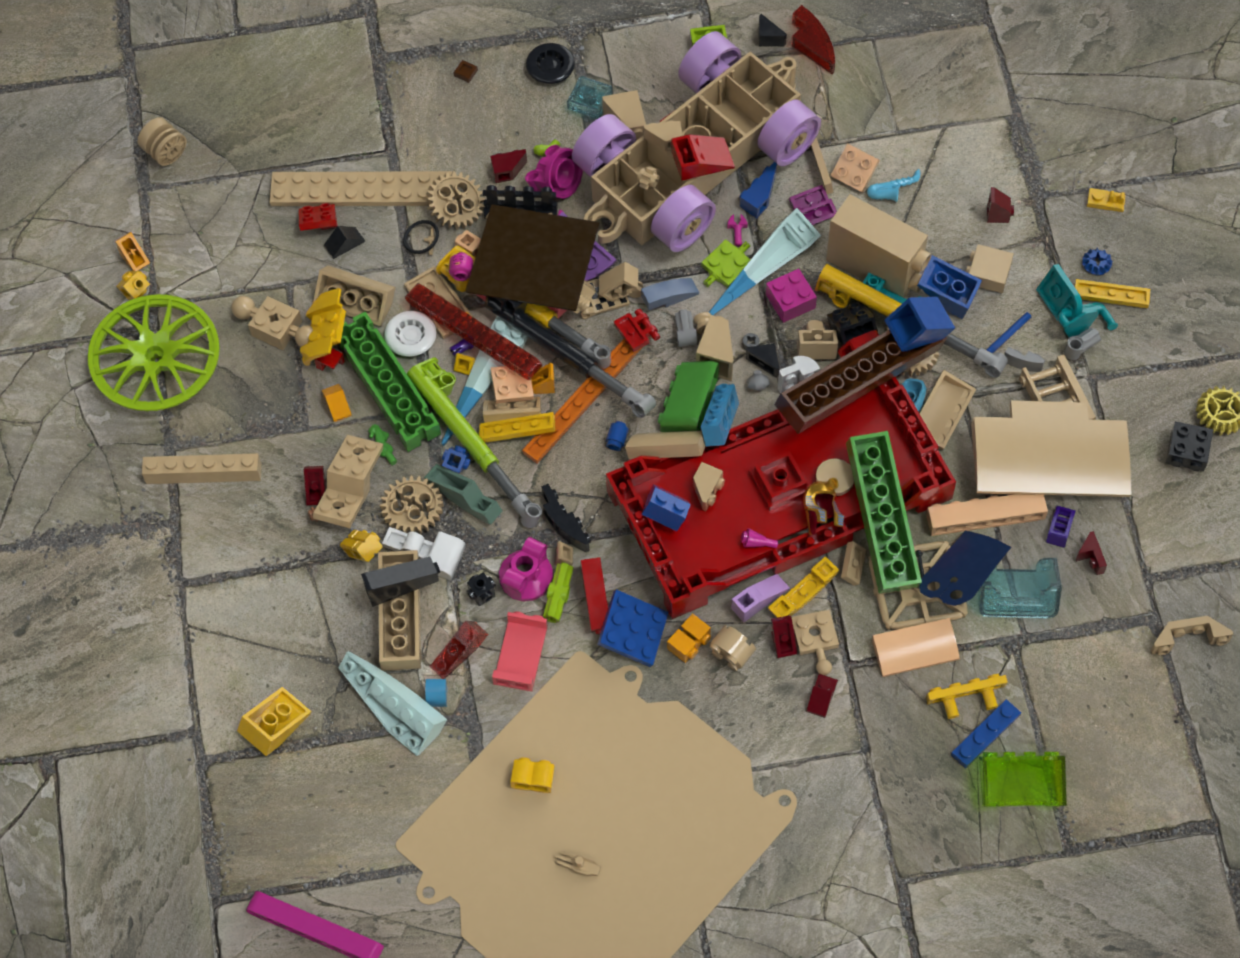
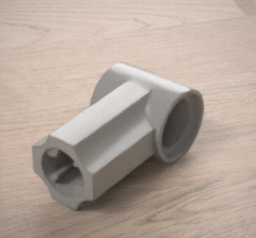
(685, 331)
(1081, 343)

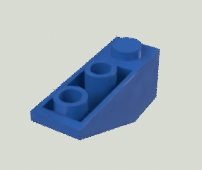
(757, 196)

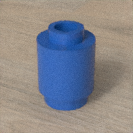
(616, 436)

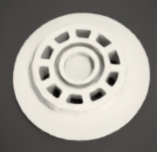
(411, 339)

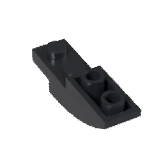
(564, 523)

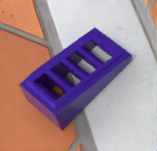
(1059, 537)

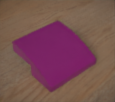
(814, 205)

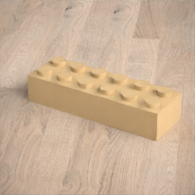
(399, 621)

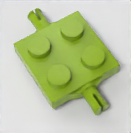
(725, 263)

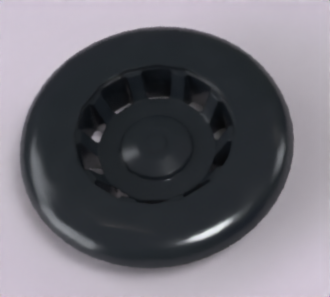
(550, 68)

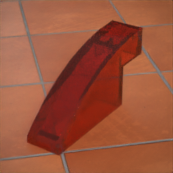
(813, 39)

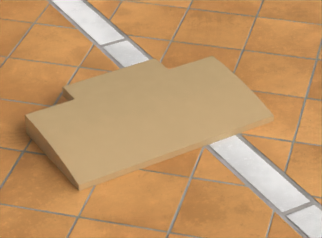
(1051, 452)

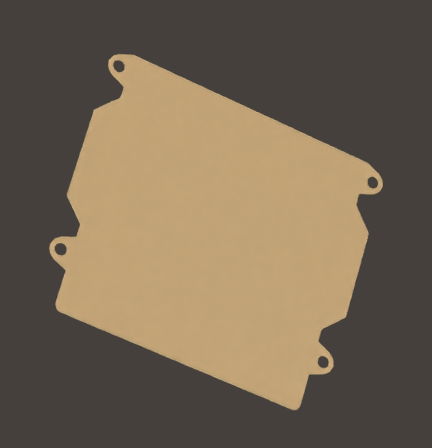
(632, 787)

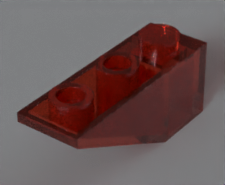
(459, 648)

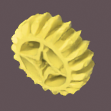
(1217, 401)

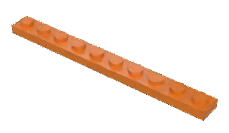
(578, 403)

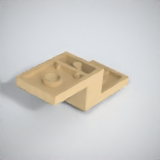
(348, 481)

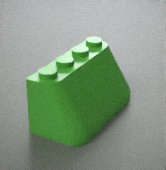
(689, 396)

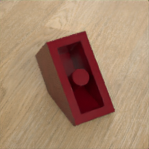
(999, 207)

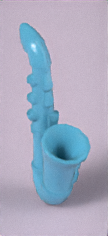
(890, 189)

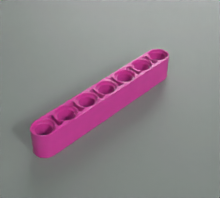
(313, 927)

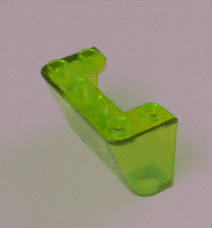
(1023, 779)

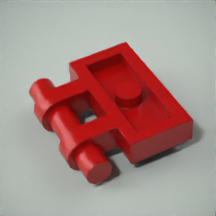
(631, 331)

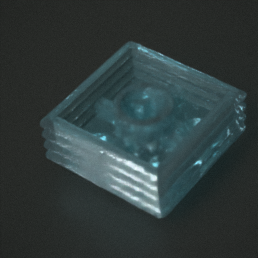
(580, 97)

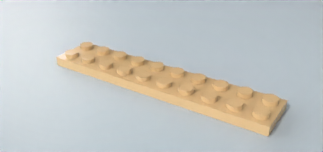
(352, 188)

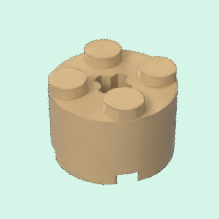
(732, 647)

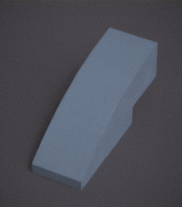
(668, 292)

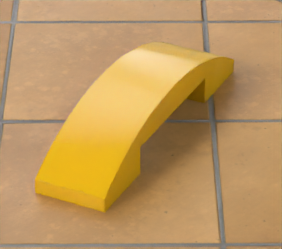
(805, 590)

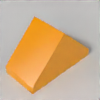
(132, 252)
(543, 380)
(336, 402)

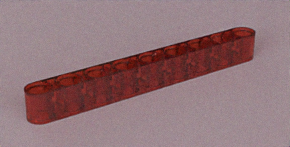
(473, 331)

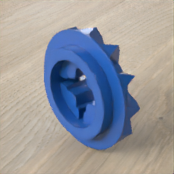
(1090, 264)

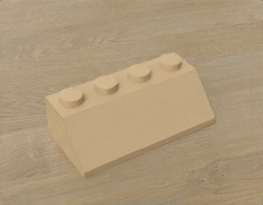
(357, 293)

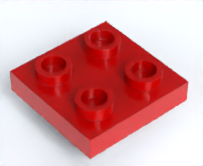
(318, 217)

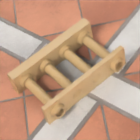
(1069, 384)

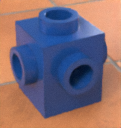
(449, 461)

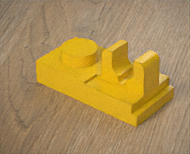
(1106, 200)

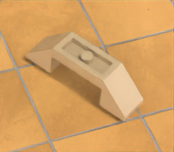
(1215, 631)

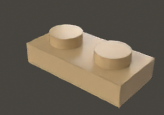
(853, 563)

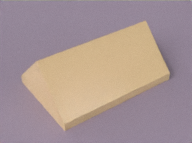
(509, 410)

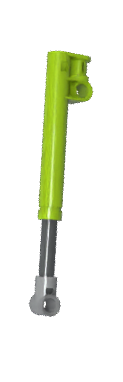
(435, 386)

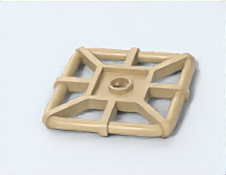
(913, 596)

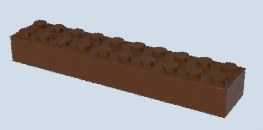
(848, 380)

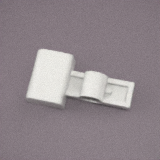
(445, 550)

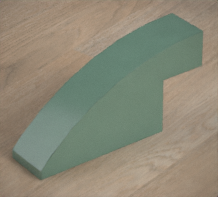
(464, 493)

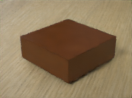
(465, 71)

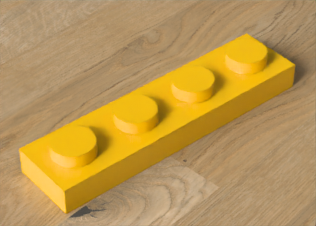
(1113, 293)
(517, 427)

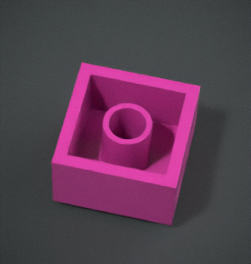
(791, 295)

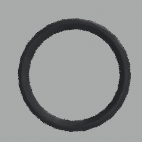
(429, 247)

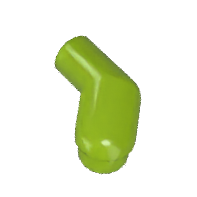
(540, 149)

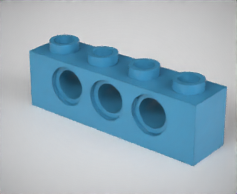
(720, 415)

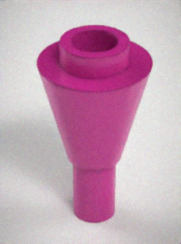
(753, 539)

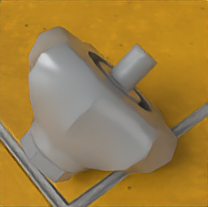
(758, 381)

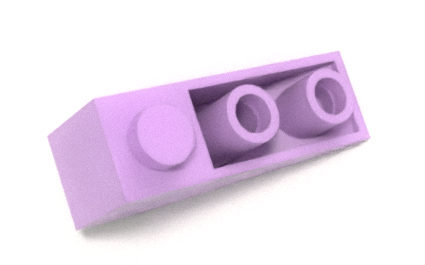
(758, 596)

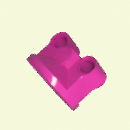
(556, 172)
(529, 584)

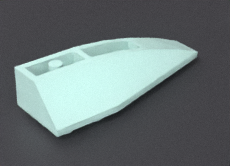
(394, 704)

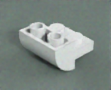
(799, 370)

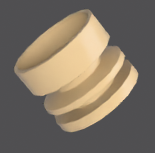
(162, 141)

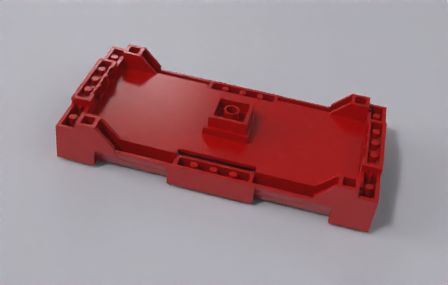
(708, 547)

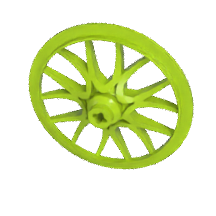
(151, 347)

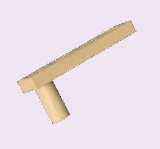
(822, 167)

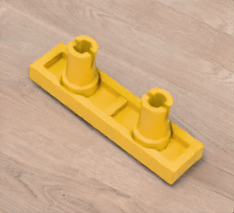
(974, 686)

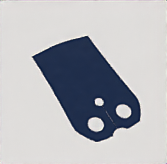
(970, 561)

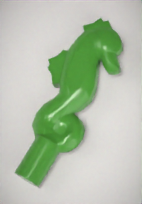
(381, 437)

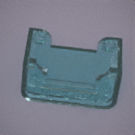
(1022, 592)

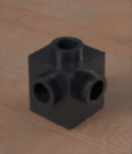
(481, 588)

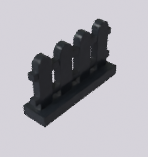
(546, 204)

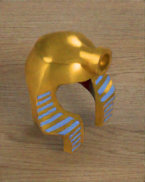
(819, 502)

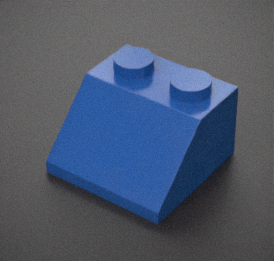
(666, 508)

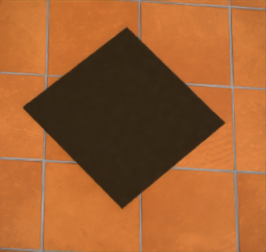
(533, 257)

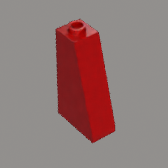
(594, 592)

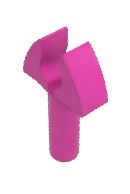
(737, 228)

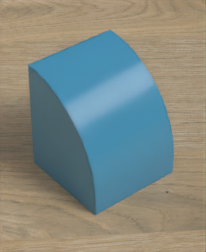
(436, 692)

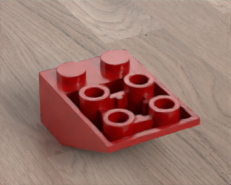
(700, 155)

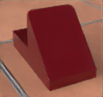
(314, 484)
(1092, 551)
(783, 636)
(822, 695)

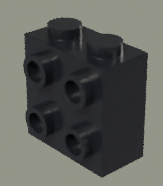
(851, 322)
(1189, 446)

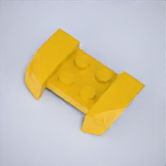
(327, 324)

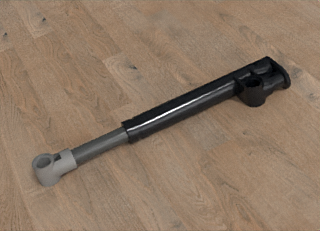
(514, 314)

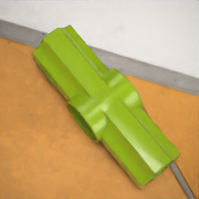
(558, 592)

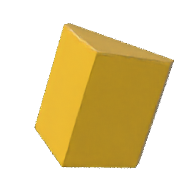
(463, 363)

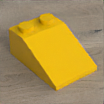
(273, 721)

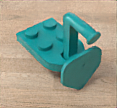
(1067, 305)

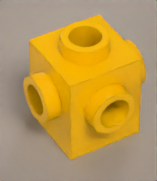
(133, 284)

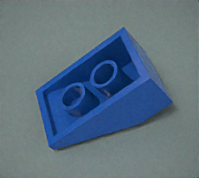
(950, 284)

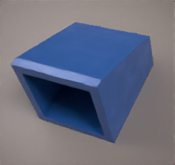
(919, 322)

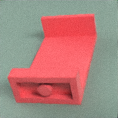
(520, 651)

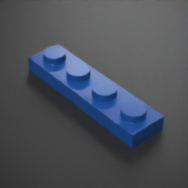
(986, 733)

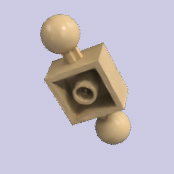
(272, 322)

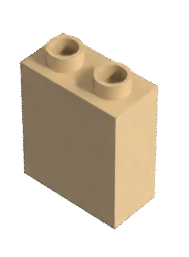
(876, 243)

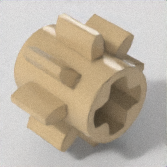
(648, 178)

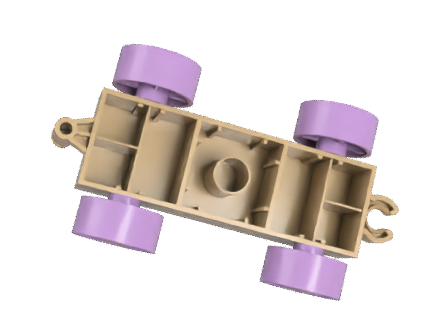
(733, 100)

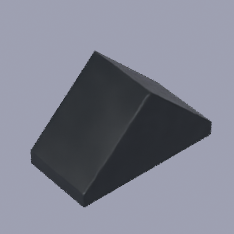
(770, 34)
(343, 240)
(764, 357)

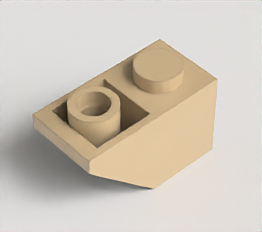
(662, 133)
(706, 483)

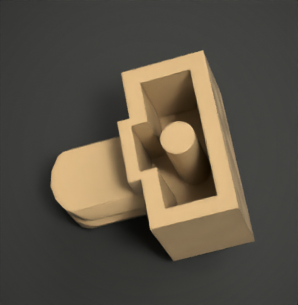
(620, 282)
(817, 342)

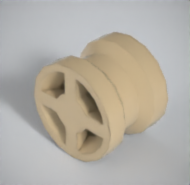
(701, 321)

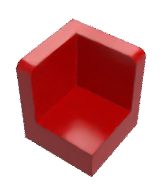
(330, 360)

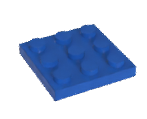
(633, 628)

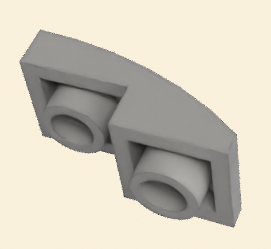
(1031, 361)

